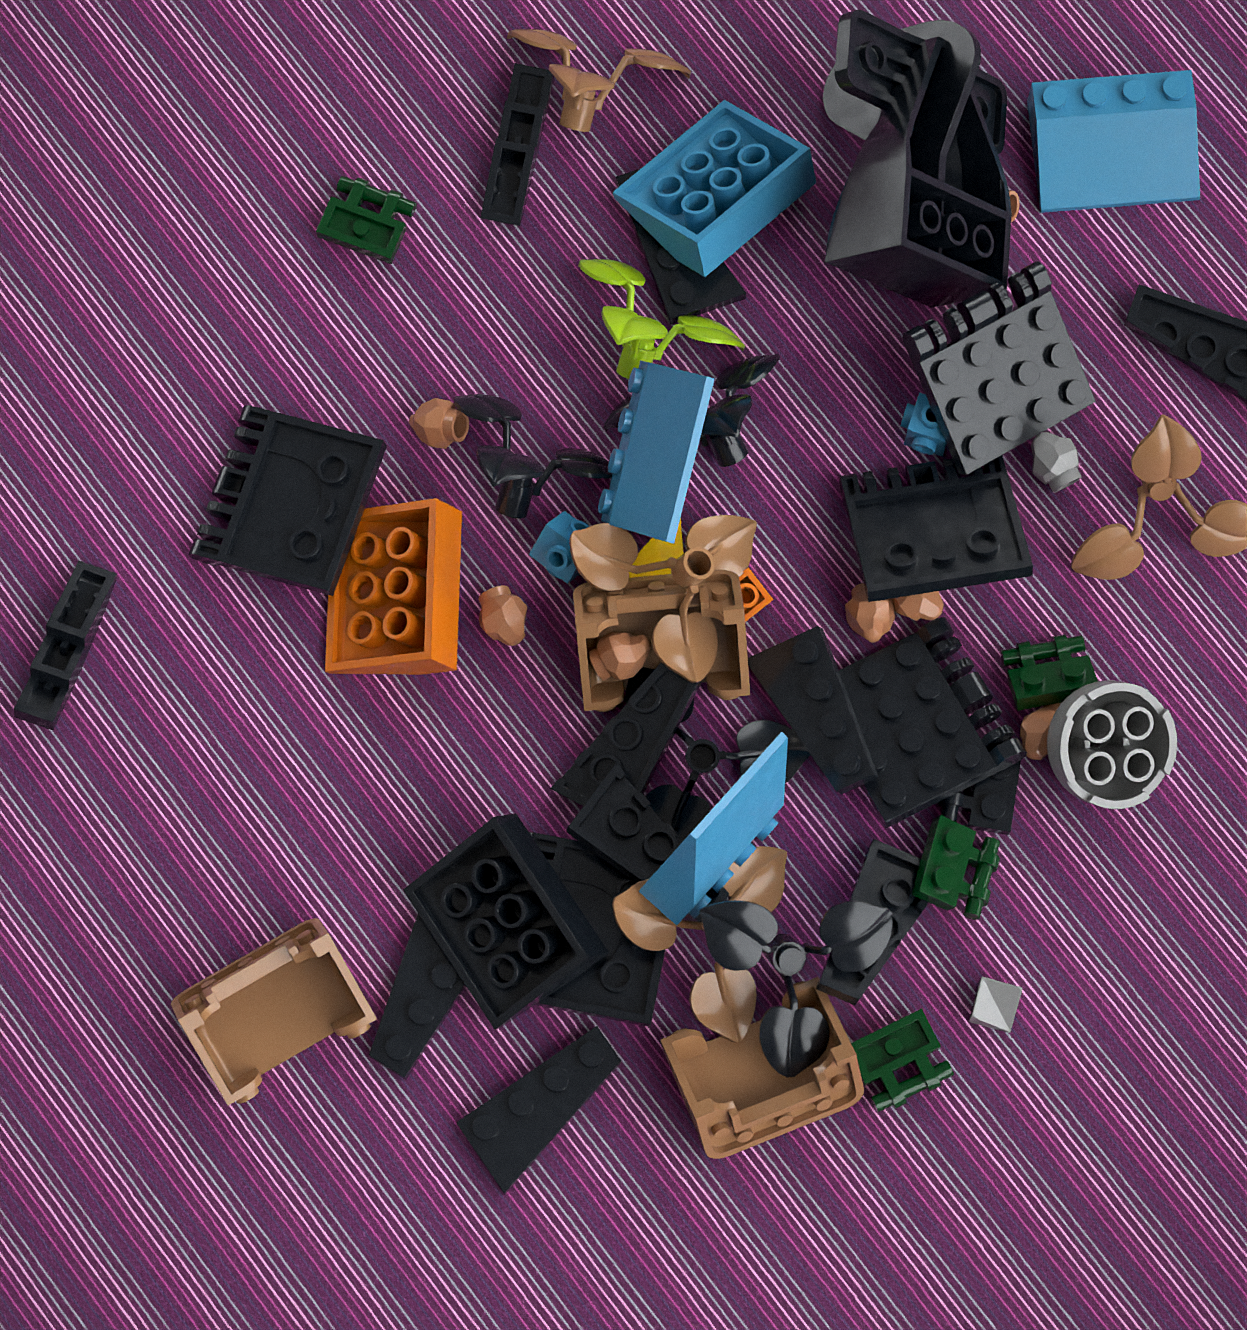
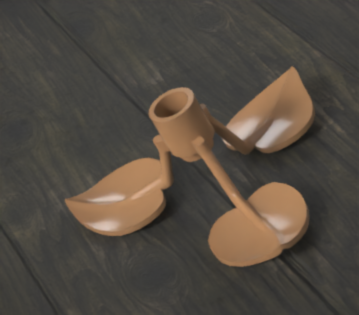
(580, 86)
(1158, 461)
(714, 543)
(724, 998)

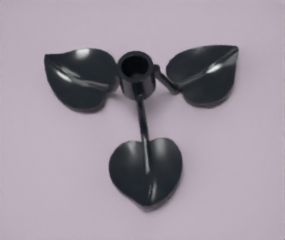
(724, 418)
(516, 470)
(702, 756)
(743, 929)

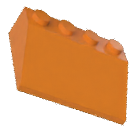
(398, 593)

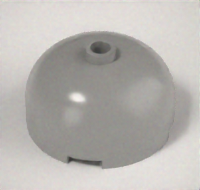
(1130, 747)

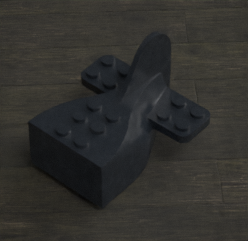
(928, 187)

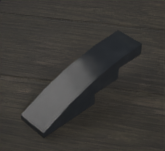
(517, 145)
(66, 645)

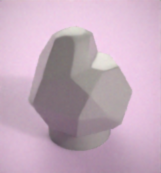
(1055, 461)

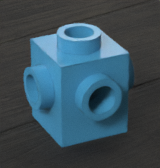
(921, 433)
(553, 546)

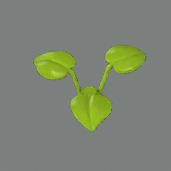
(638, 332)

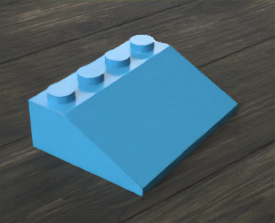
(1114, 141)
(717, 186)
(655, 450)
(721, 838)

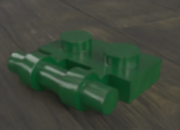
(363, 229)
(1051, 681)
(945, 863)
(895, 1047)

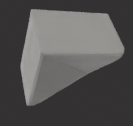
(995, 1004)

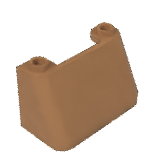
(639, 609)
(271, 1008)
(743, 1100)

